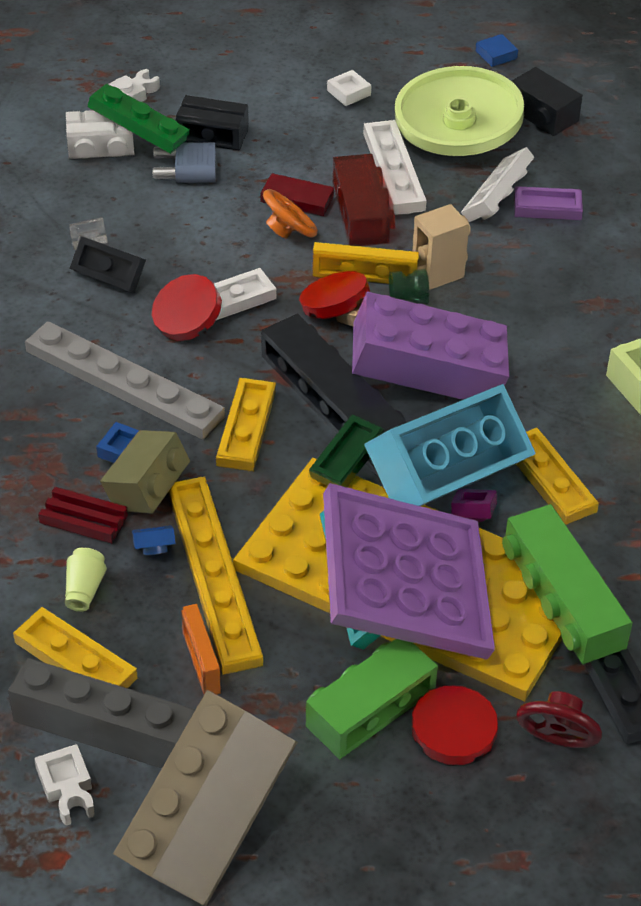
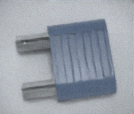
(192, 163)

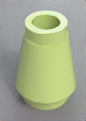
(83, 577)

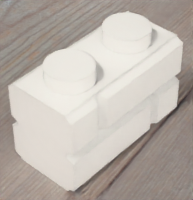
(96, 136)

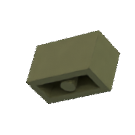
(145, 470)

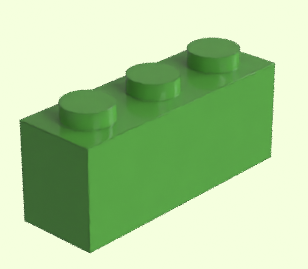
(370, 696)

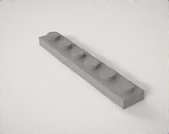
(125, 380)

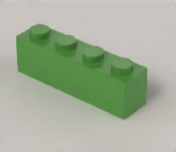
(567, 584)

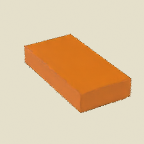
(200, 649)

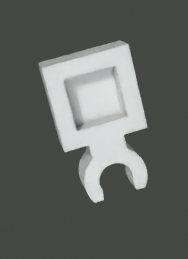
(137, 86)
(66, 780)

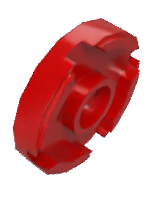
(334, 294)
(186, 307)
(454, 725)

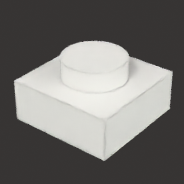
(349, 87)

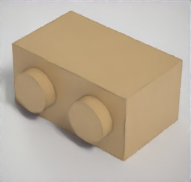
(441, 244)

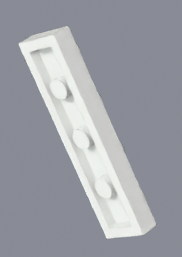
(397, 169)

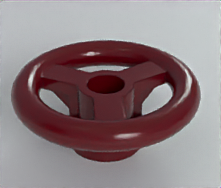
(561, 716)

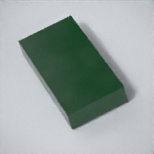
(345, 453)

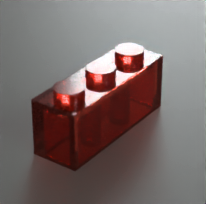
(362, 200)

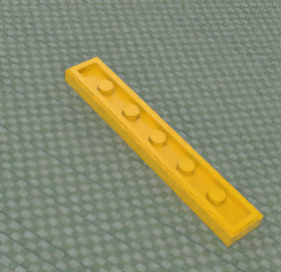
(215, 576)

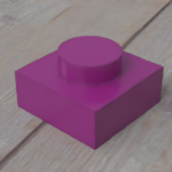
(474, 504)

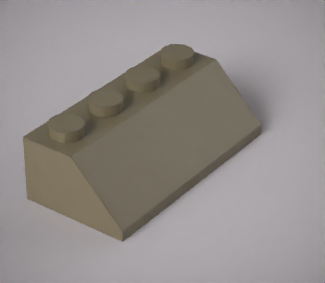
(205, 798)

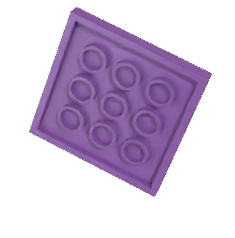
(406, 572)

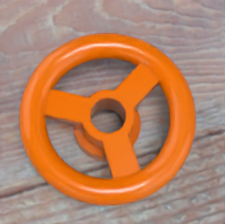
(287, 216)

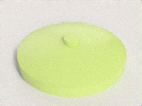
(459, 110)

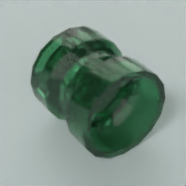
(410, 287)

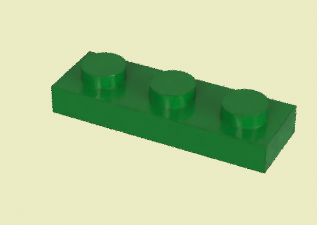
(138, 118)

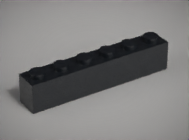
(324, 377)

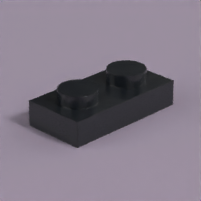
(107, 264)

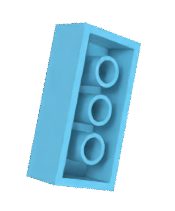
(450, 448)

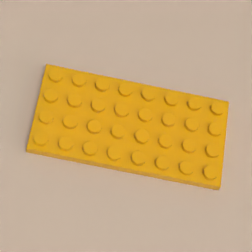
(292, 557)

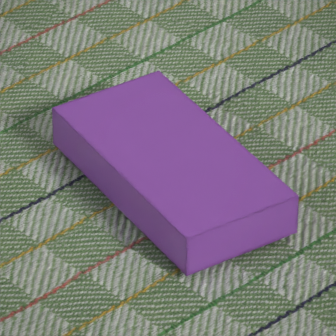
(548, 203)

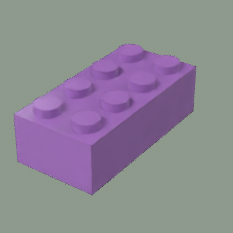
(428, 347)

